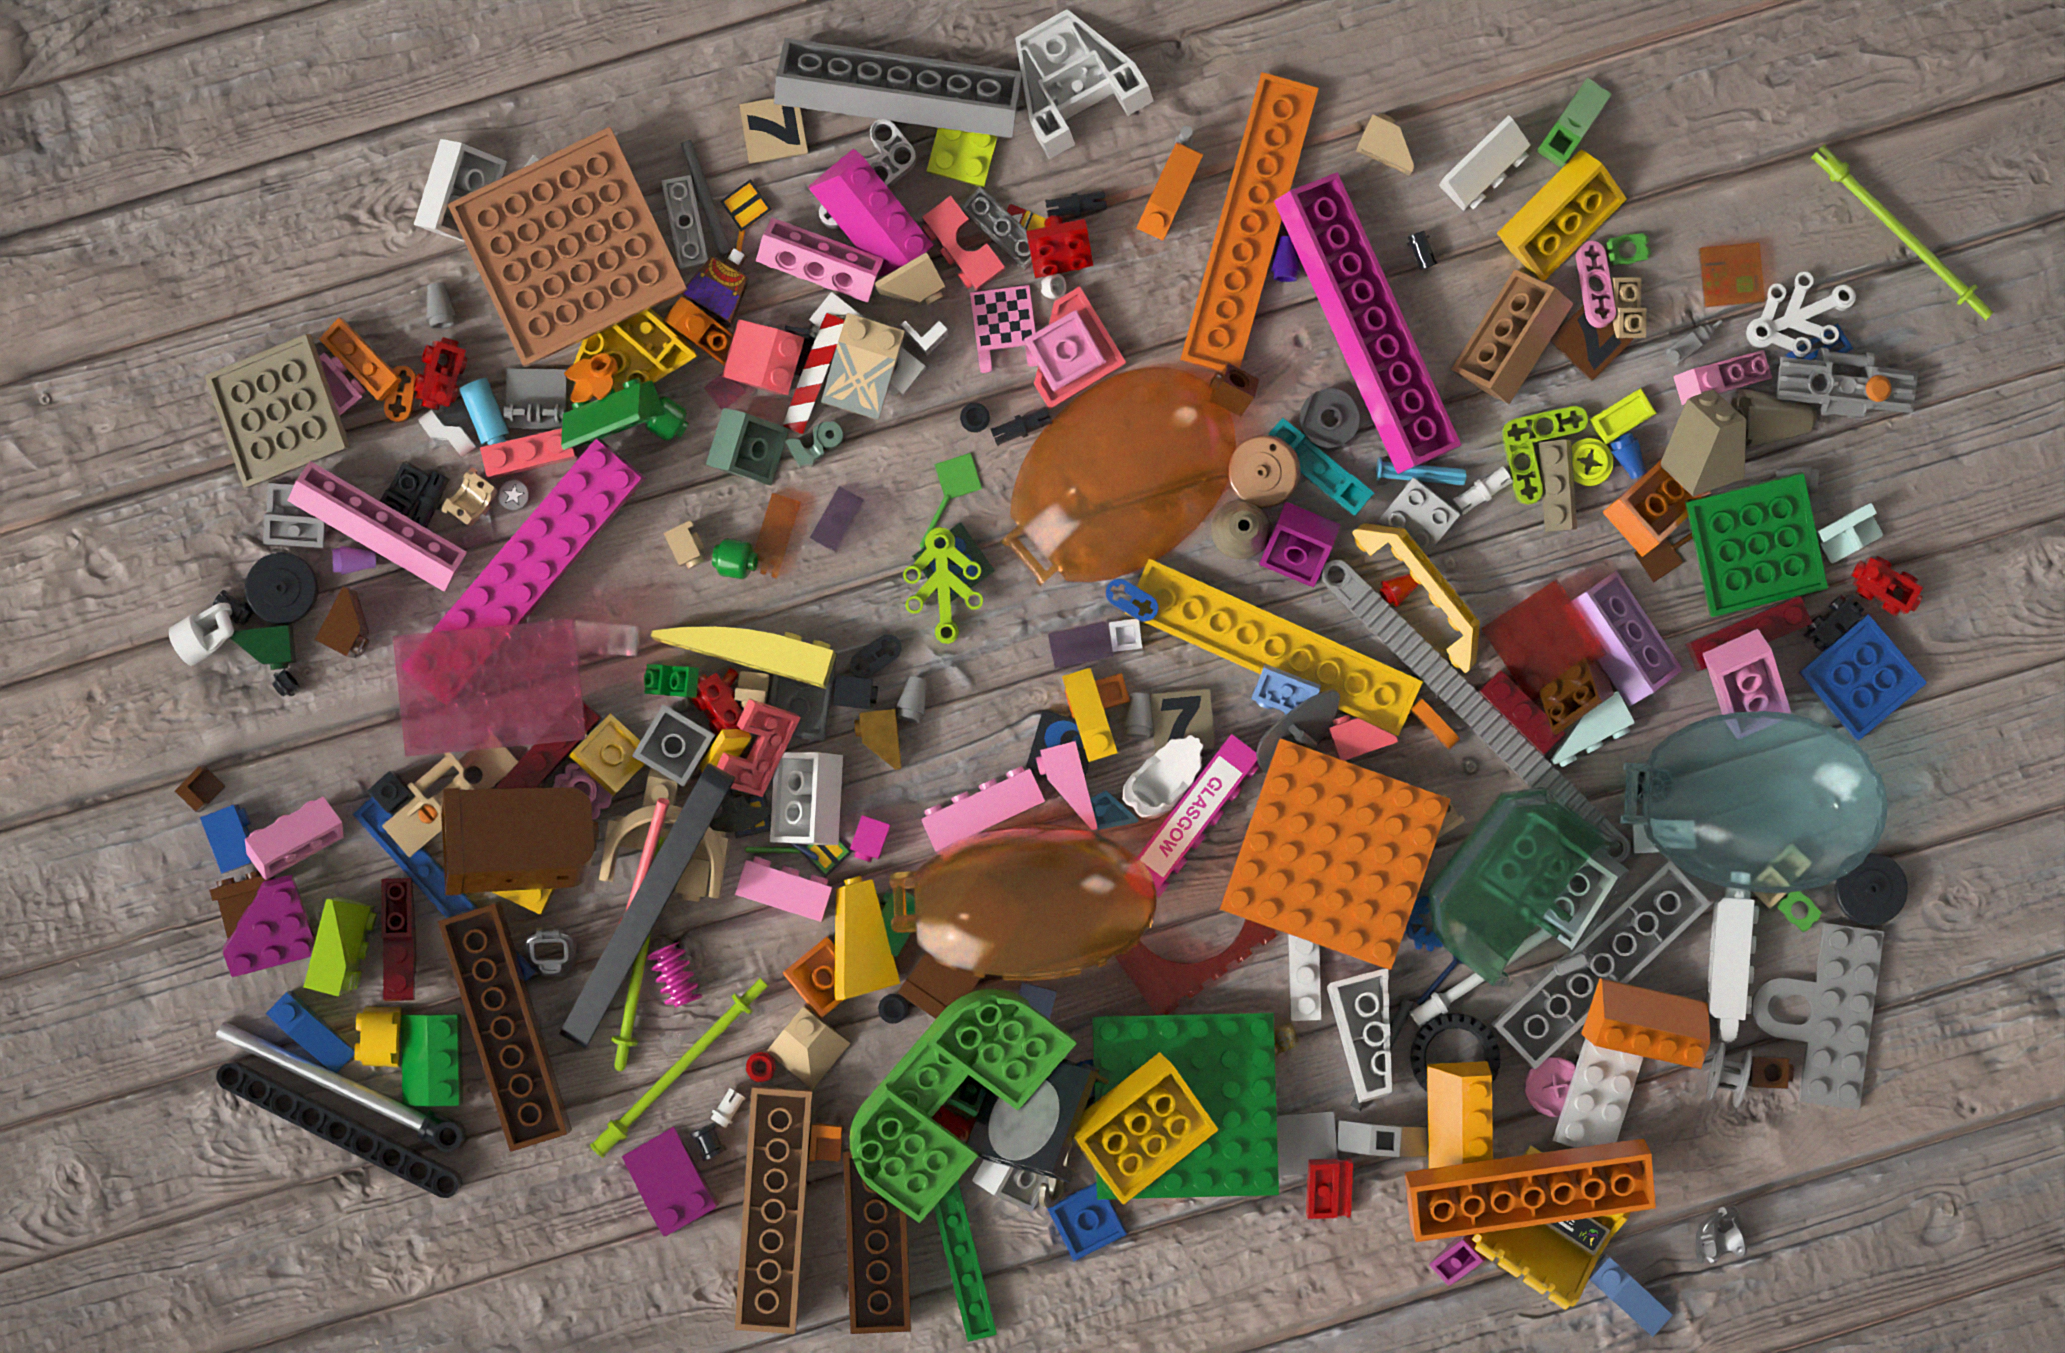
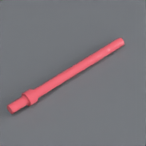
(650, 845)

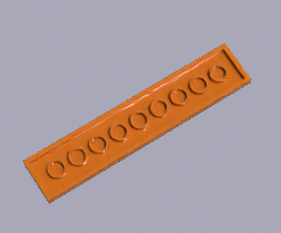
(1249, 223)

